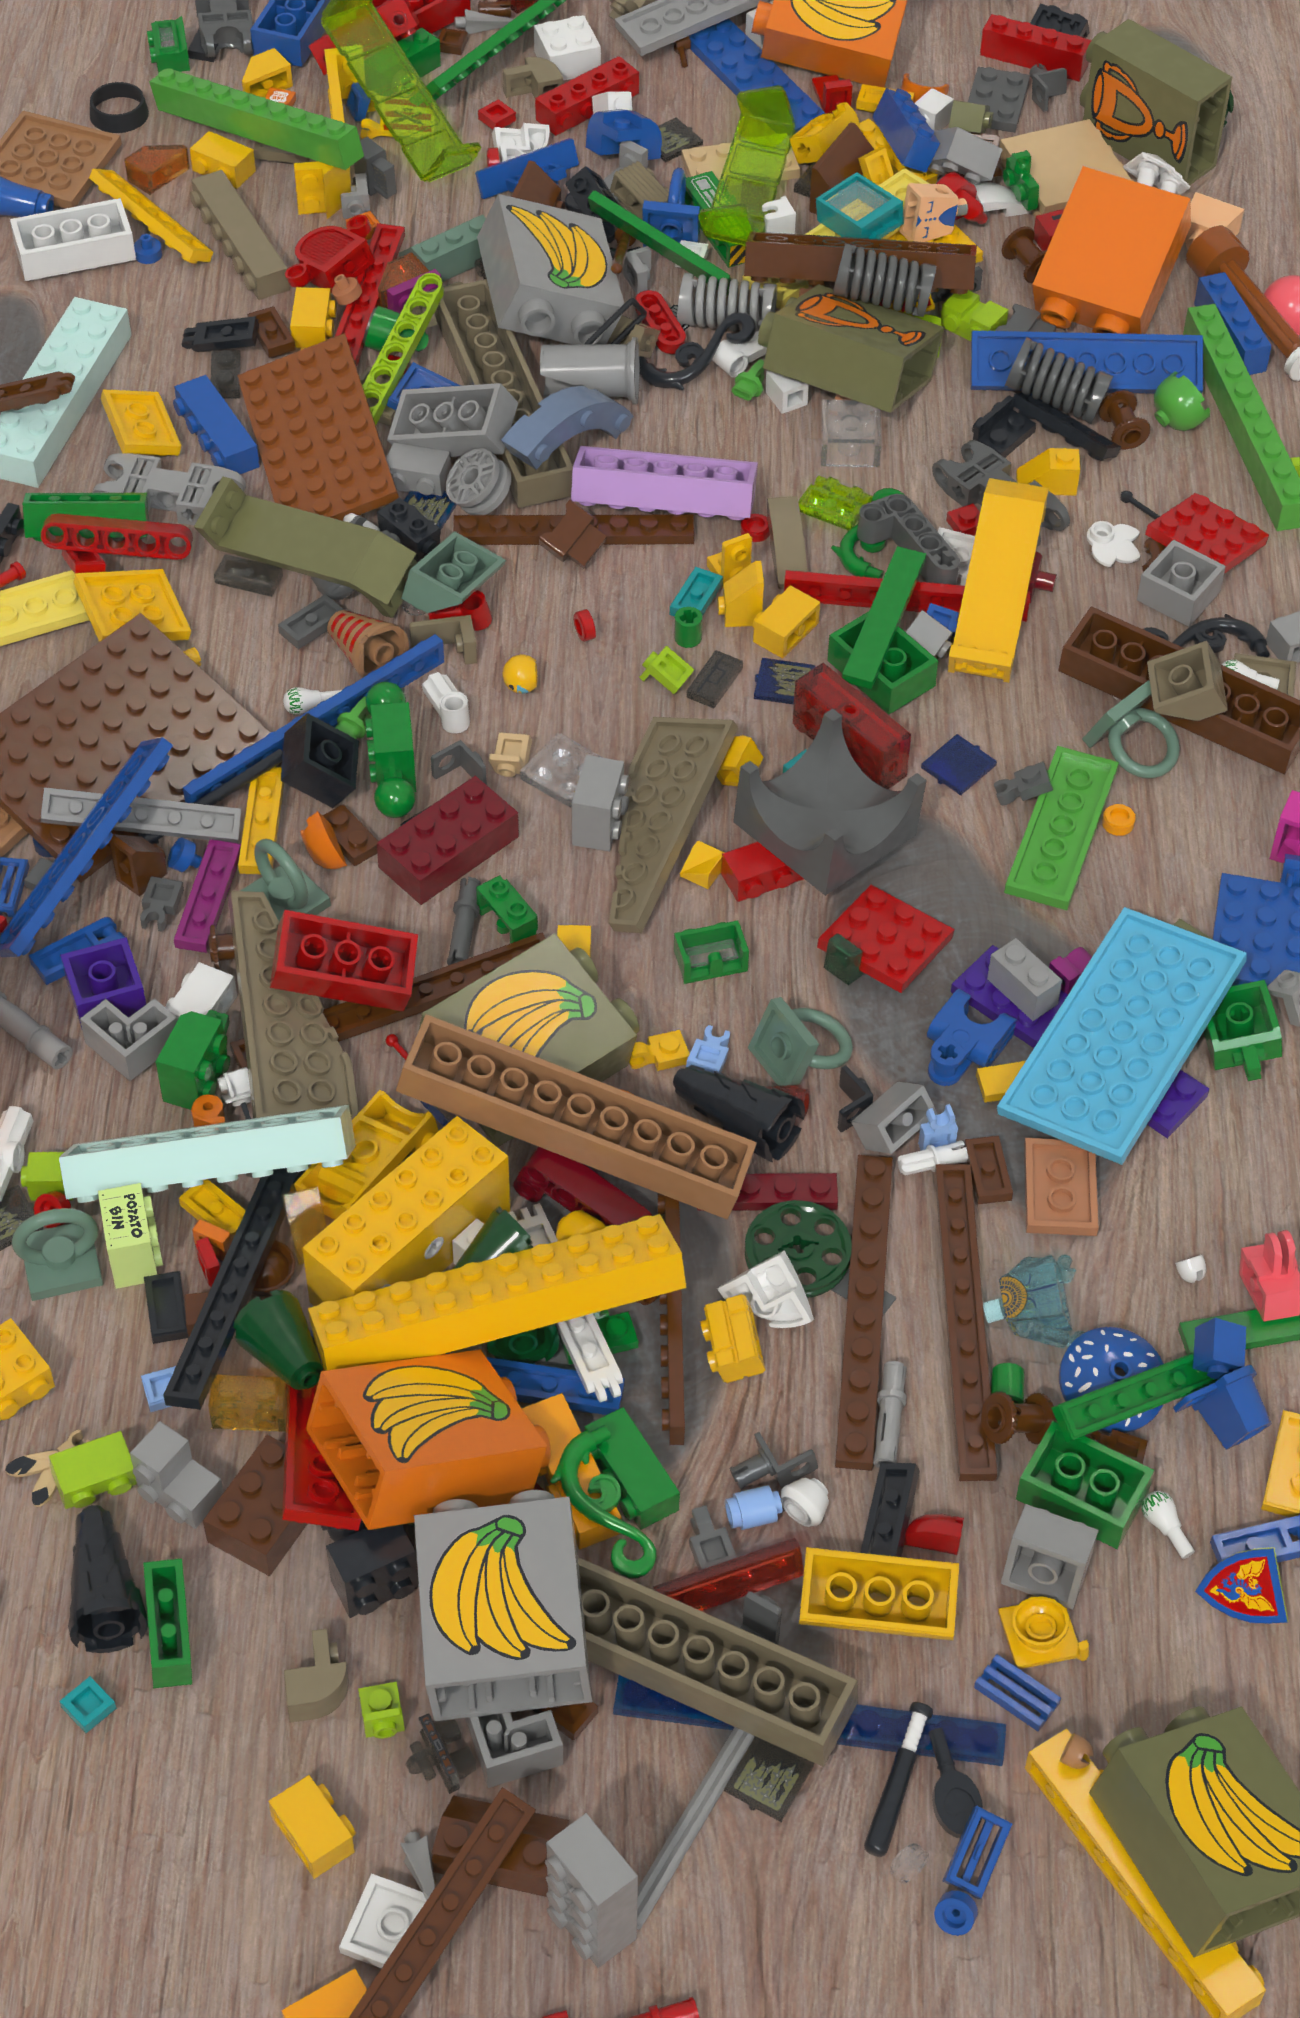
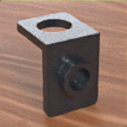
(858, 1092)

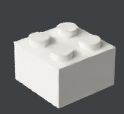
(568, 45)

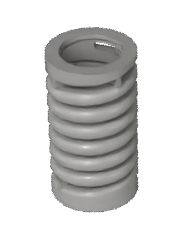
(695, 311)

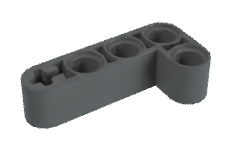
(908, 527)

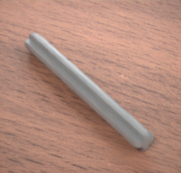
(690, 1822)

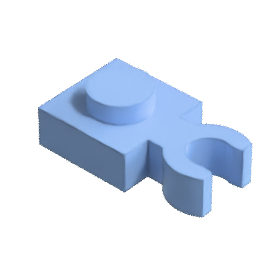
(709, 1052)
(939, 1129)

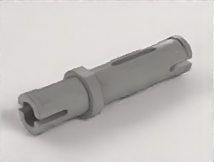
(891, 1403)

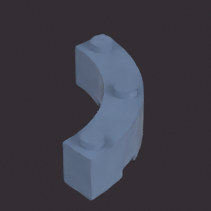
(561, 418)

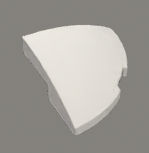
(517, 142)
(998, 197)
(772, 1292)

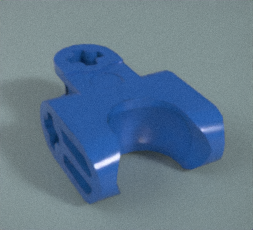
(963, 1041)

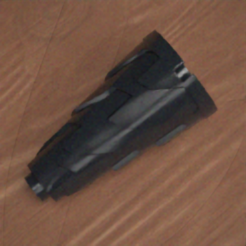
(743, 1108)
(104, 1597)

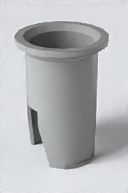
(603, 367)

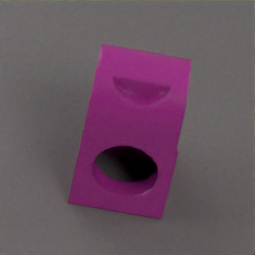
(1070, 967)

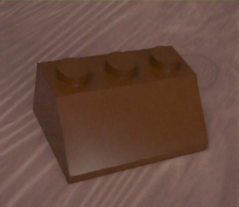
(838, 162)
(538, 187)
(524, 1865)

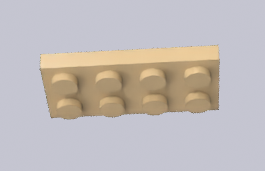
(713, 158)

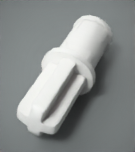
(928, 1158)

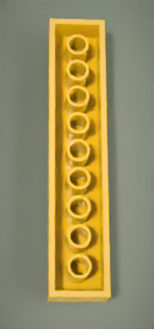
(500, 1296)

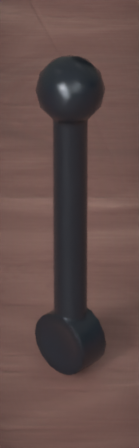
(1127, 496)

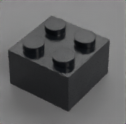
(320, 760)
(372, 1568)

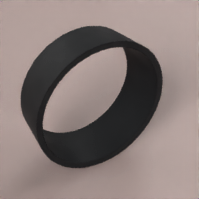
(118, 122)

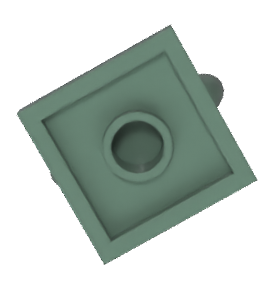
(1121, 719)
(287, 884)
(788, 1047)
(58, 1257)

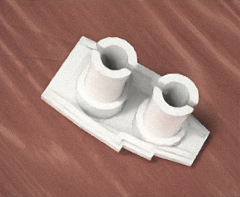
(1154, 171)

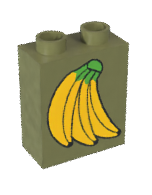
(549, 1009)
(1207, 1824)

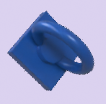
(674, 217)

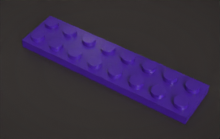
(1175, 1107)

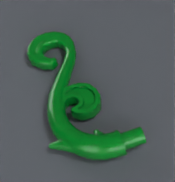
(845, 551)
(598, 1509)

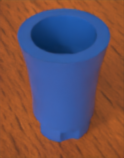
(22, 200)

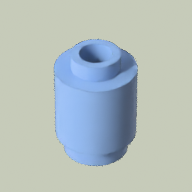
(753, 1507)

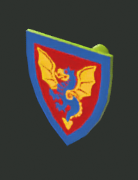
(1247, 1587)

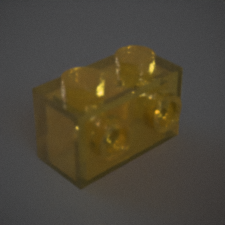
(248, 1403)

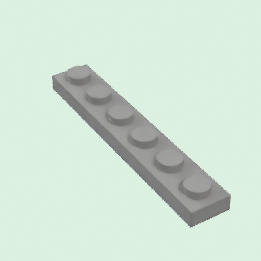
(147, 816)

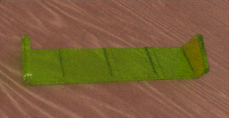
(396, 89)
(752, 166)

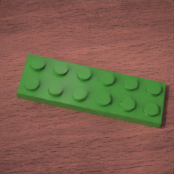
(1061, 828)

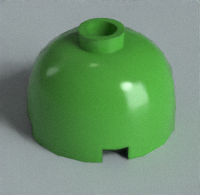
(1179, 403)

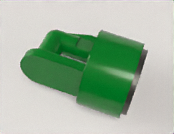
(380, 326)

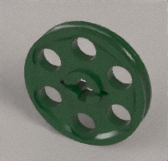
(804, 1235)

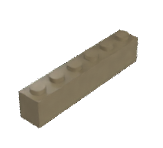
(239, 234)

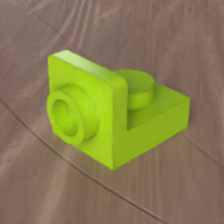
(667, 669)
(381, 1710)

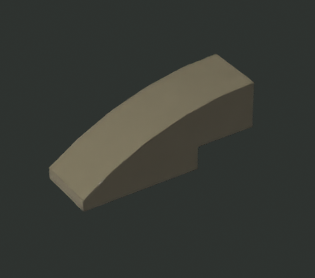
(786, 536)

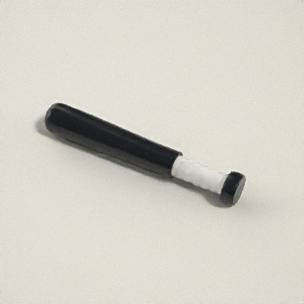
(893, 1794)

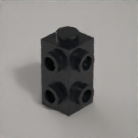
(410, 526)

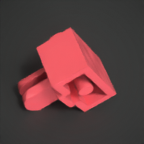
(1272, 1276)

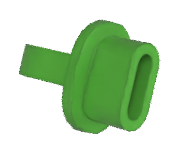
(750, 383)
(353, 722)

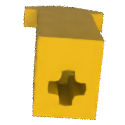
(821, 132)

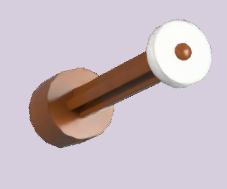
(1221, 251)

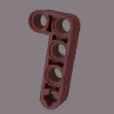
(575, 1188)

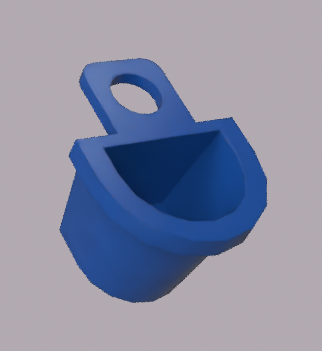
(1230, 1407)

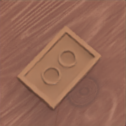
(1060, 1188)

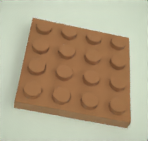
(54, 156)

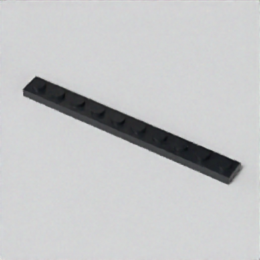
(230, 1292)

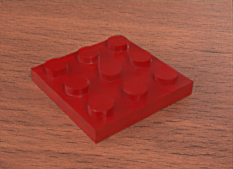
(1208, 531)
(892, 935)

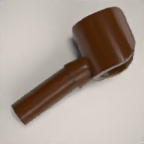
(680, 47)

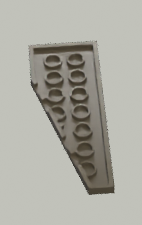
(665, 796)
(287, 1038)

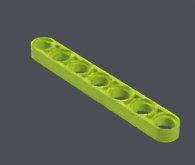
(406, 346)

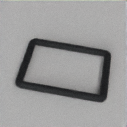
(632, 301)

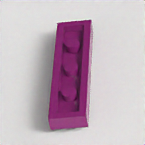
(207, 895)

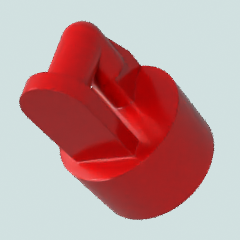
(968, 191)

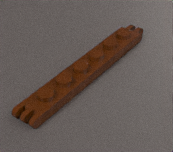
(35, 390)

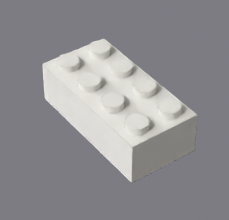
(73, 239)

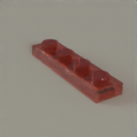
(737, 1576)

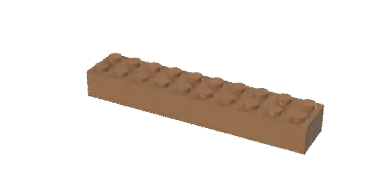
(576, 1116)

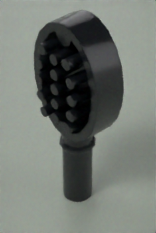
(954, 1791)

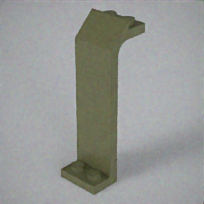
(307, 544)

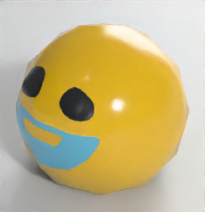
(520, 673)

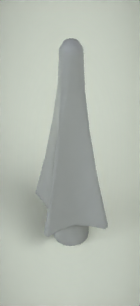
(478, 22)
(419, 1861)

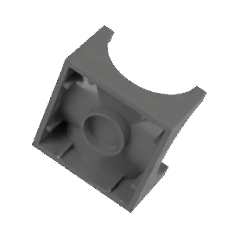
(826, 812)

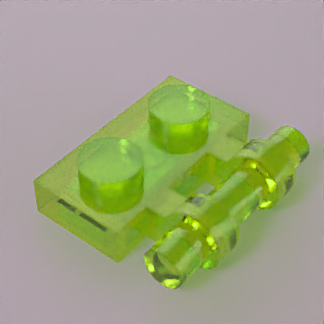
(833, 502)

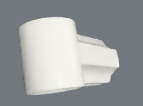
(735, 357)
(448, 702)

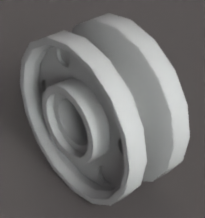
(478, 482)

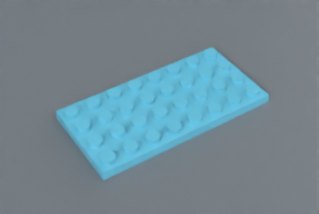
(1122, 1035)

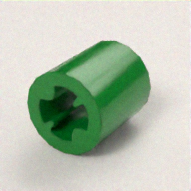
(688, 627)
(1010, 1380)

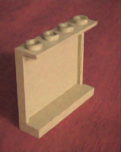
(1059, 157)

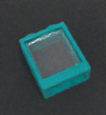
(859, 209)

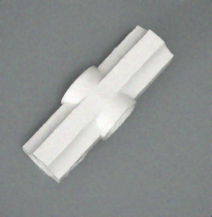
(14, 1130)

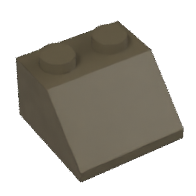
(1188, 683)

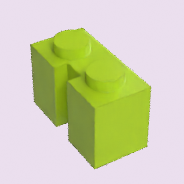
(966, 314)
(92, 1469)

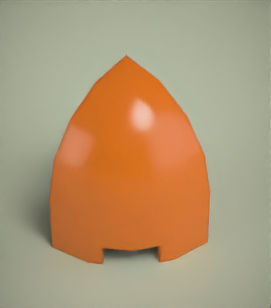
(322, 843)

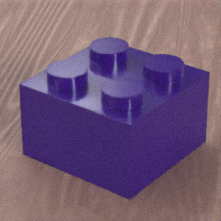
(103, 974)

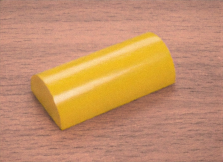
(879, 1593)

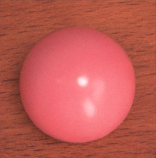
(1285, 297)

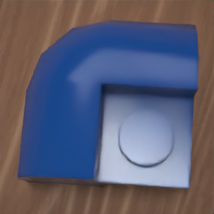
(613, 127)

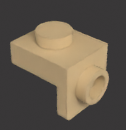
(510, 754)

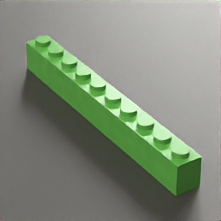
(257, 118)
(1246, 418)

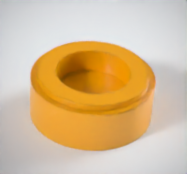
(1118, 819)

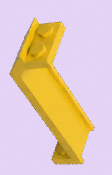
(317, 183)
(998, 579)

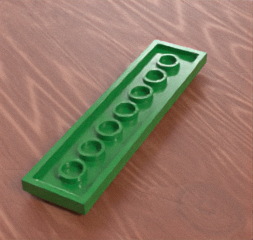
(491, 47)

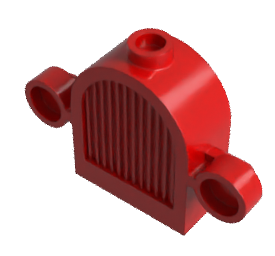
(331, 252)

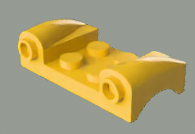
(382, 1139)

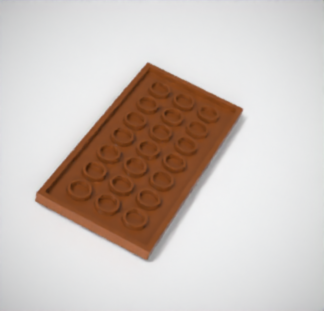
(318, 432)

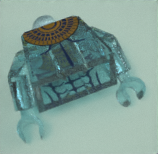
(1036, 1300)

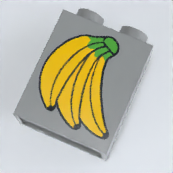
(548, 271)
(501, 1606)

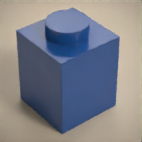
(1219, 1347)

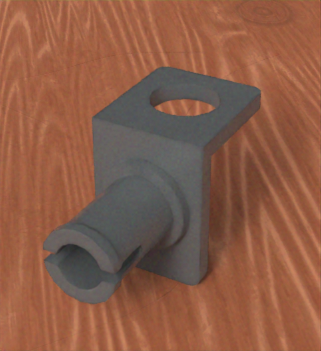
(1047, 84)
(765, 1463)

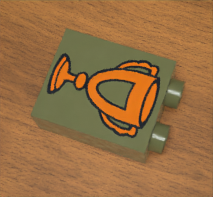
(1155, 99)
(851, 347)

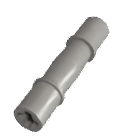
(35, 1037)

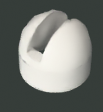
(1192, 1269)

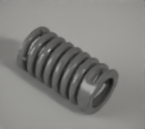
(884, 277)
(1059, 384)

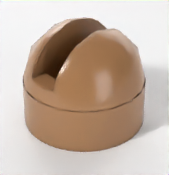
(1074, 1751)

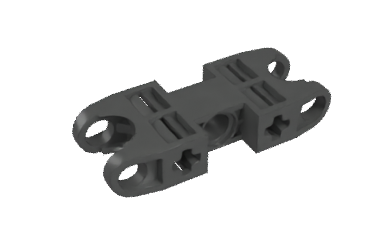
(224, 23)
(969, 480)

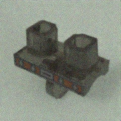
(450, 1766)

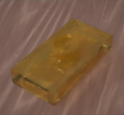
(304, 1217)

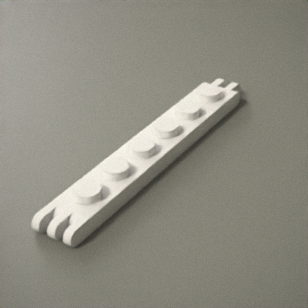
(582, 1334)

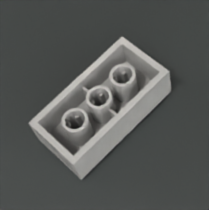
(454, 418)
(591, 1891)

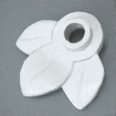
(1113, 543)

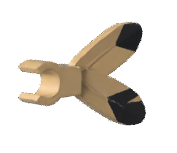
(39, 1463)

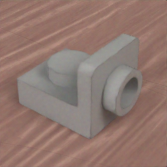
(357, 200)
(637, 268)
(1288, 987)

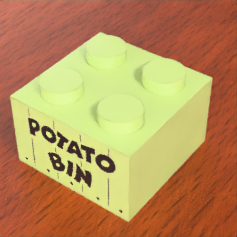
(130, 1234)

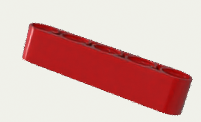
(103, 543)

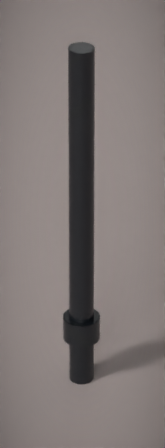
(231, 786)

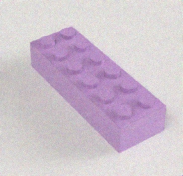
(664, 482)

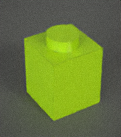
(42, 1174)

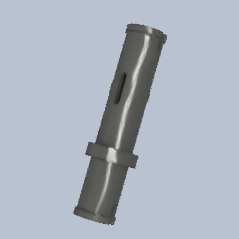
(465, 913)

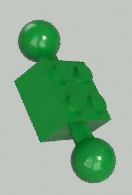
(390, 749)

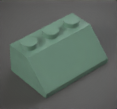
(451, 250)
(450, 574)

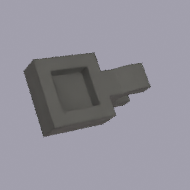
(709, 1545)

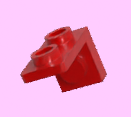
(832, 91)

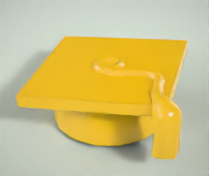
(1041, 1633)

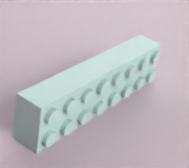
(81, 344)
(209, 1152)

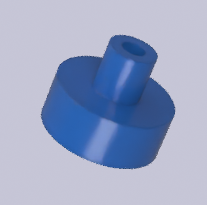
(147, 249)
(183, 855)
(956, 1913)

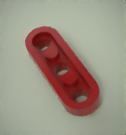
(661, 318)

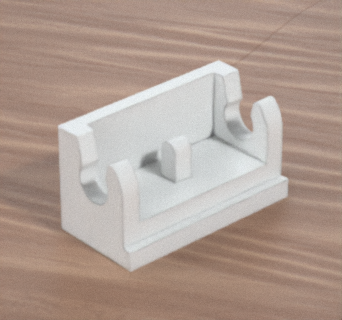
(782, 219)

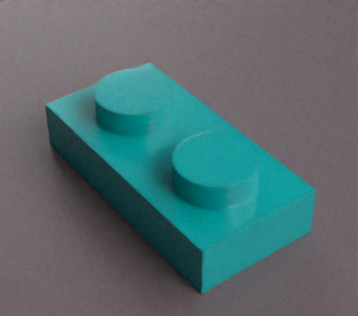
(697, 591)

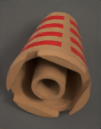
(366, 640)

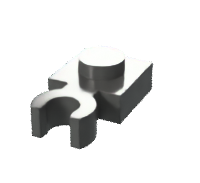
(1027, 783)
(160, 898)

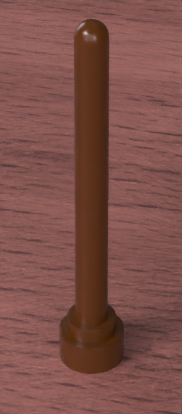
(624, 241)

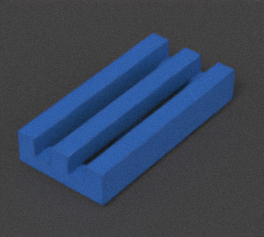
(12, 906)
(1025, 1681)
(963, 1844)

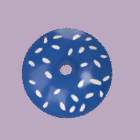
(1091, 1364)

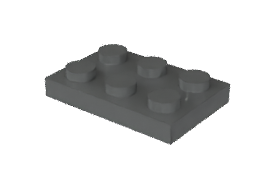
(1003, 93)

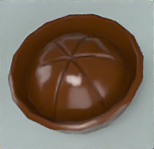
(276, 1270)

